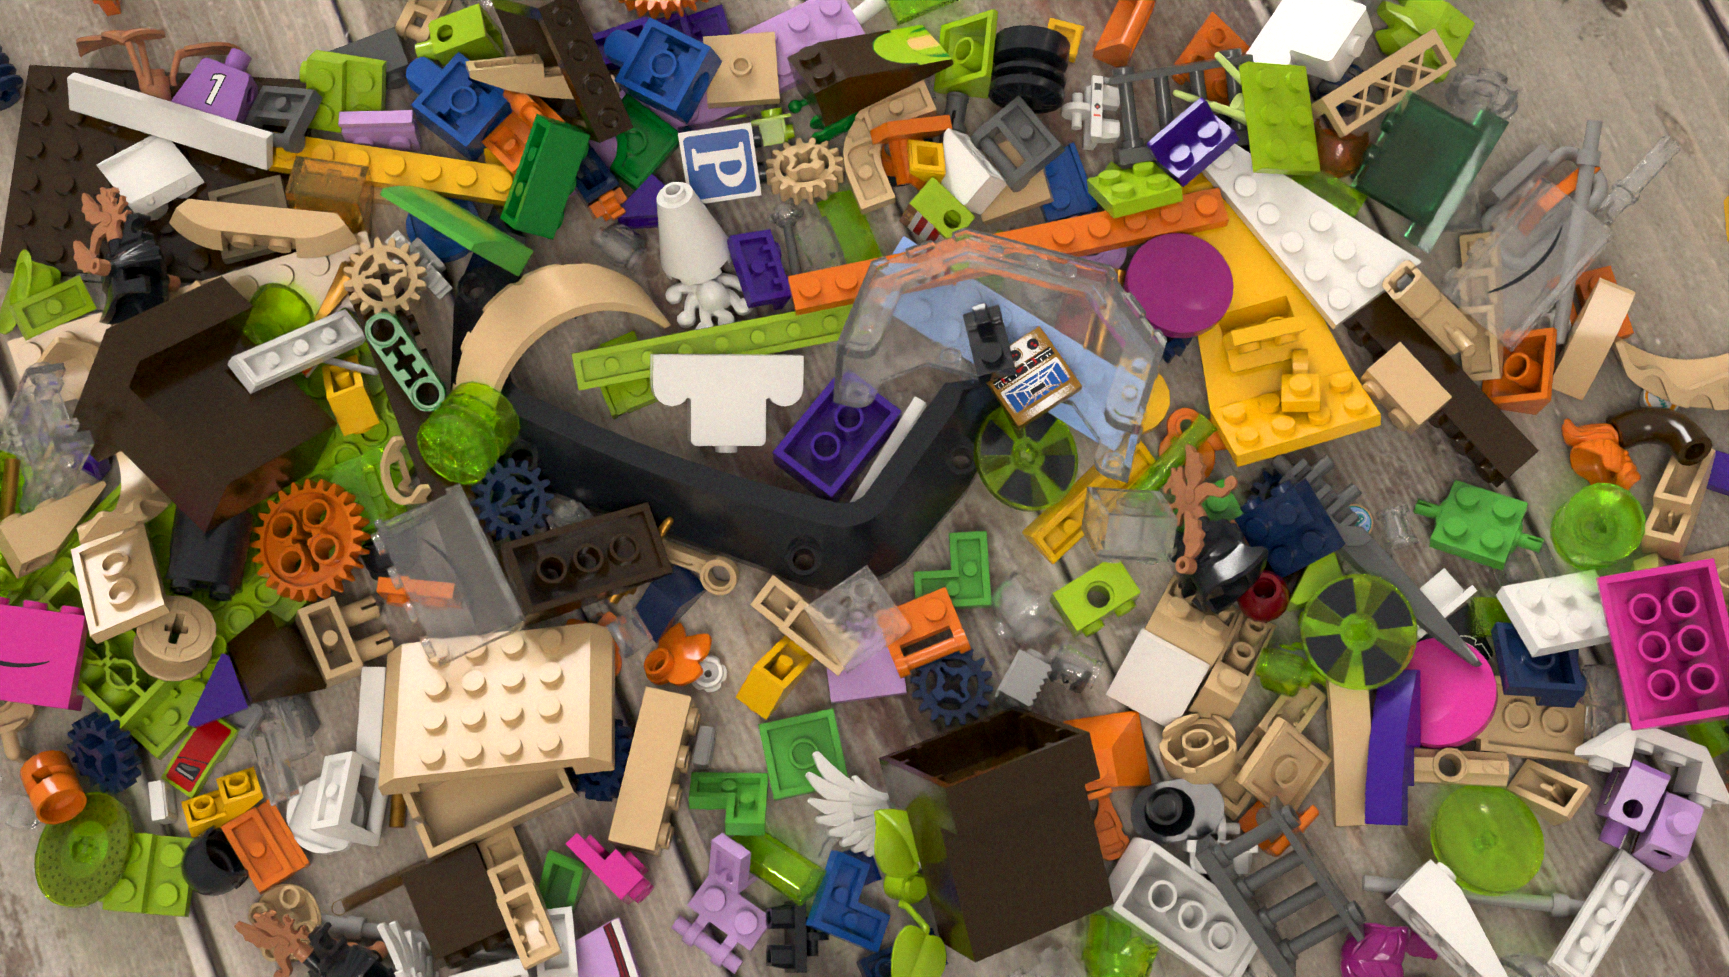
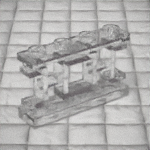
(44, 436)

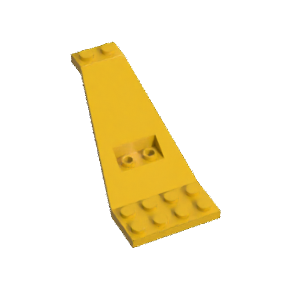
(1248, 402)

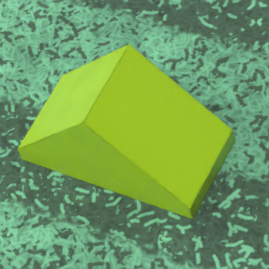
(1312, 579)

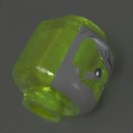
(1284, 670)

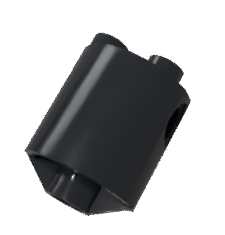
(209, 560)

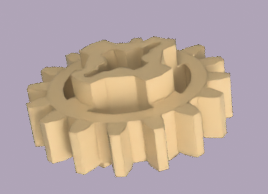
(805, 171)
(399, 275)

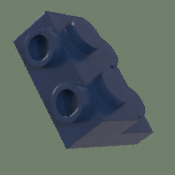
(1290, 527)
(1549, 678)

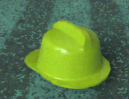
(27, 281)

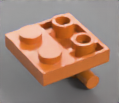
(511, 135)

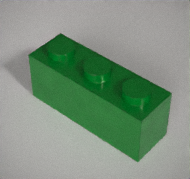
(545, 177)

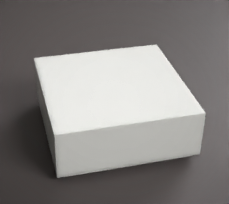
(162, 802)

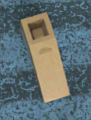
(41, 535)
(1232, 669)

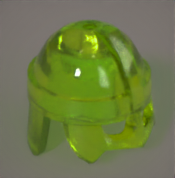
(276, 313)
(1113, 952)

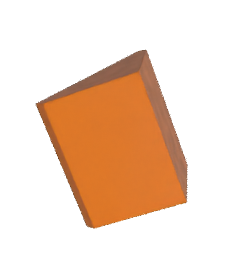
(1525, 374)

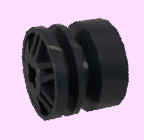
(1030, 66)

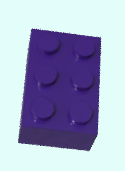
(835, 443)

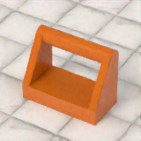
(1123, 31)

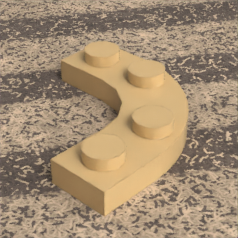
(863, 159)

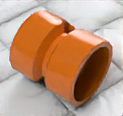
(53, 787)

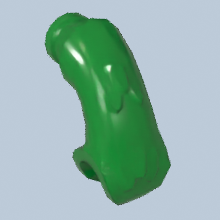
(833, 130)

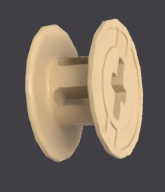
(193, 646)

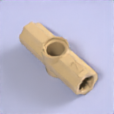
(1471, 767)

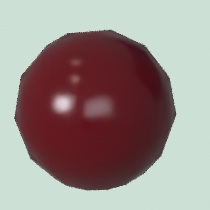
(1266, 598)

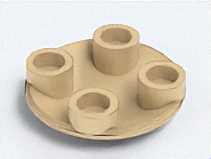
(289, 900)

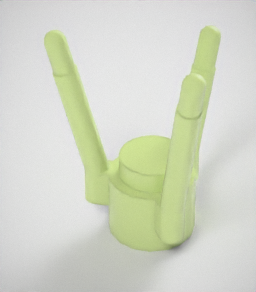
(1236, 109)

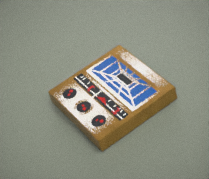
(1040, 381)

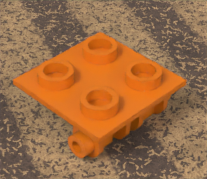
(1211, 38)

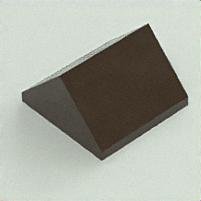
(273, 660)

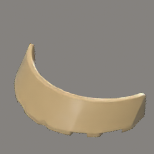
(538, 304)
(1679, 381)
(139, 496)

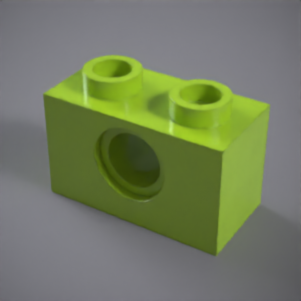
(1106, 578)

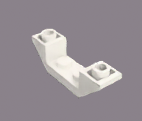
(1696, 773)

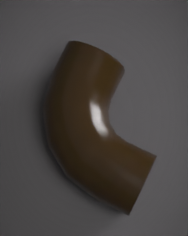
(1662, 427)

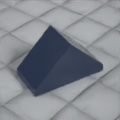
(593, 178)
(668, 600)

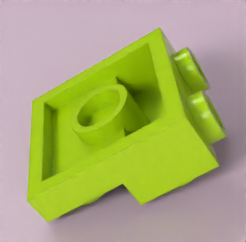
(344, 84)
(153, 879)

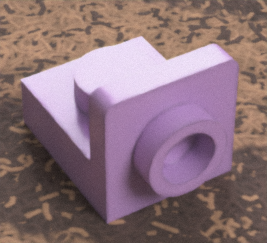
(730, 864)

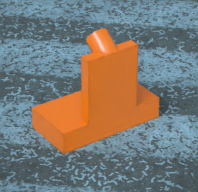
(897, 134)

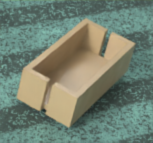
(653, 772)
(480, 807)

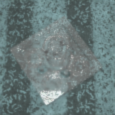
(885, 623)

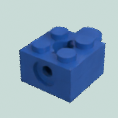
(663, 68)
(455, 105)

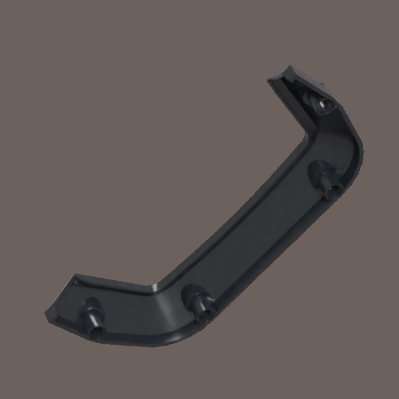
(731, 513)

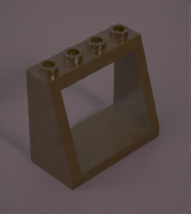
(564, 40)

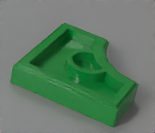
(644, 147)

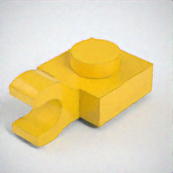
(1300, 390)

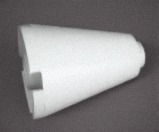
(689, 236)

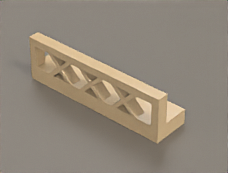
(1373, 76)

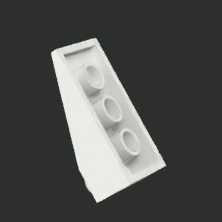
(1178, 911)
(1445, 922)

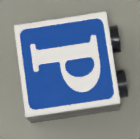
(722, 159)

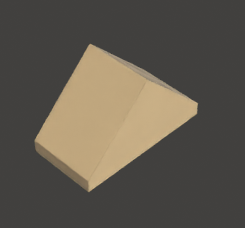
(1548, 792)

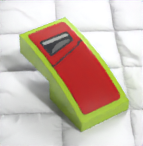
(199, 755)

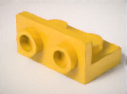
(1263, 343)

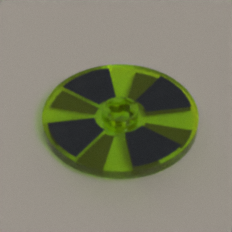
(1012, 478)
(1389, 631)

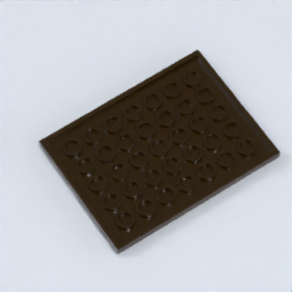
(58, 164)

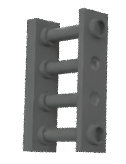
(1133, 147)
(1261, 922)

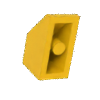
(350, 398)
(774, 677)

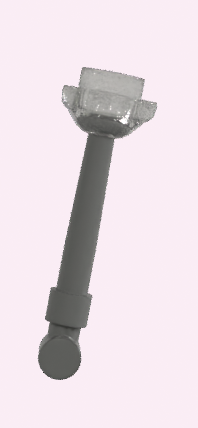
(786, 217)

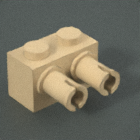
(1404, 389)
(328, 639)

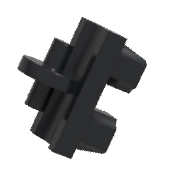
(798, 938)

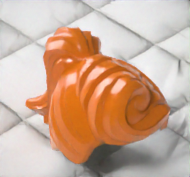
(1598, 454)

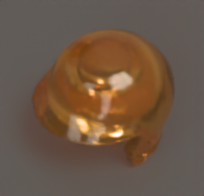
(1339, 155)

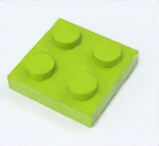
(1134, 189)

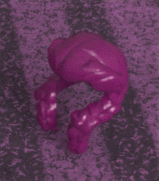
(1381, 951)

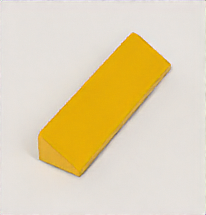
(1060, 525)

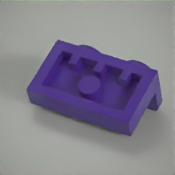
(1191, 142)
(759, 269)

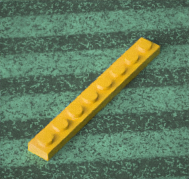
(400, 168)

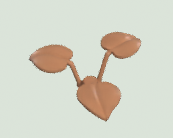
(151, 81)

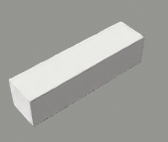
(371, 712)

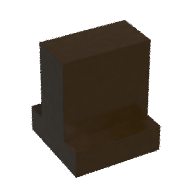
(187, 419)
(1002, 828)

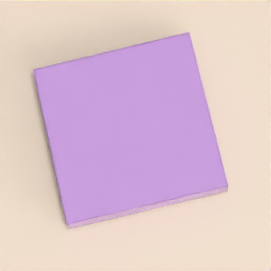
(869, 680)

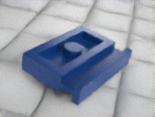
(1068, 187)

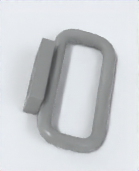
(1530, 167)

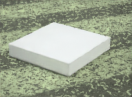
(1157, 678)

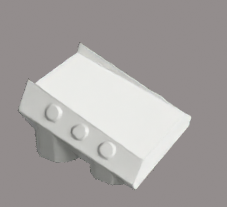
(151, 175)

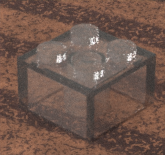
(1129, 525)

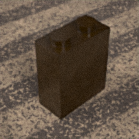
(456, 907)

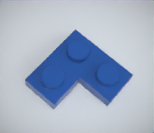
(837, 905)

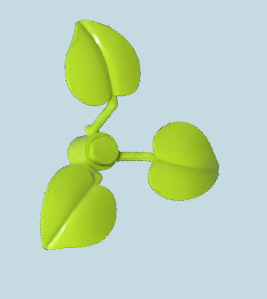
(914, 950)

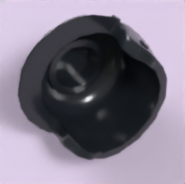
(212, 865)

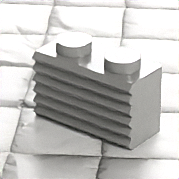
(1023, 680)

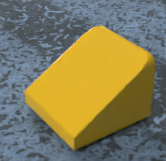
(926, 160)

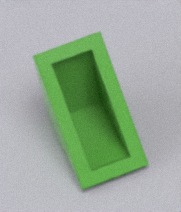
(563, 881)

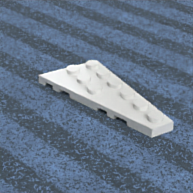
(1315, 243)

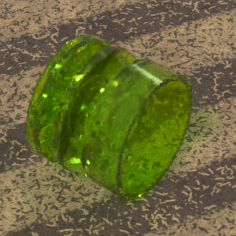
(468, 432)
(1614, 515)

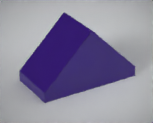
(642, 205)
(220, 697)

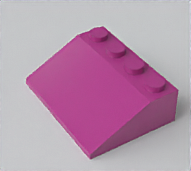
(1669, 643)

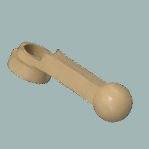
(703, 564)

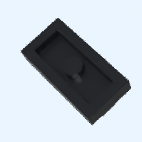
(989, 343)

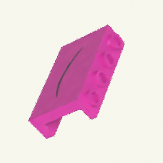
(41, 654)

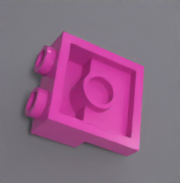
(619, 872)

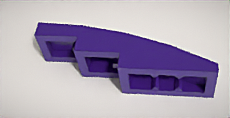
(697, 25)
(1391, 749)

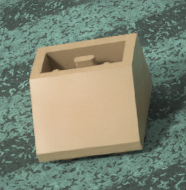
(1188, 627)

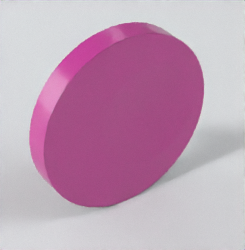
(1454, 695)

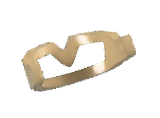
(390, 455)

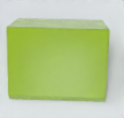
(971, 47)

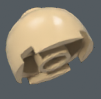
(1199, 749)

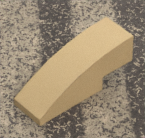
(1591, 338)
(1676, 507)
(784, 608)

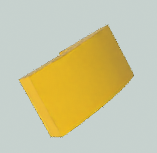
(234, 797)

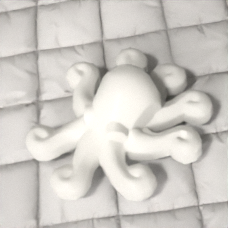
(711, 299)

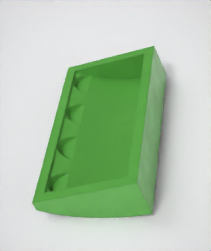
(461, 226)

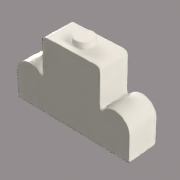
(1314, 35)
(726, 393)

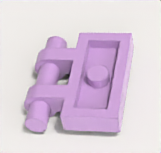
(728, 912)

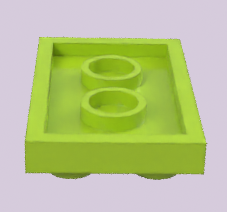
(1279, 119)

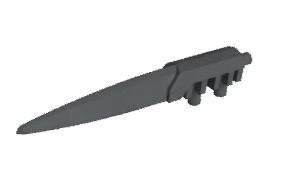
(1366, 554)

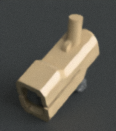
(1430, 309)

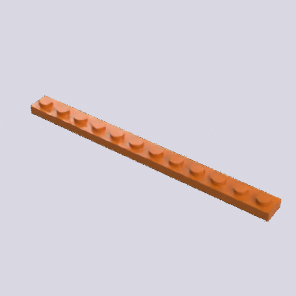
(1073, 236)

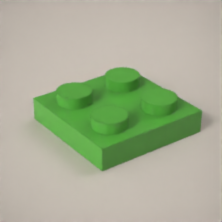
(790, 747)

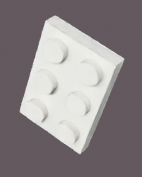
(1556, 612)

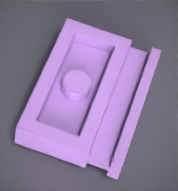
(381, 129)

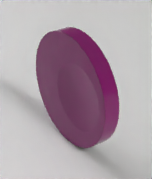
(1180, 284)

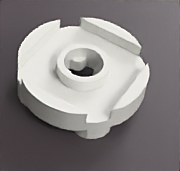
(300, 816)

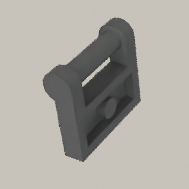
(287, 108)
(1026, 135)

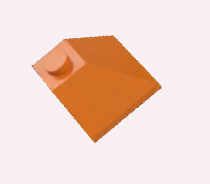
(1117, 749)

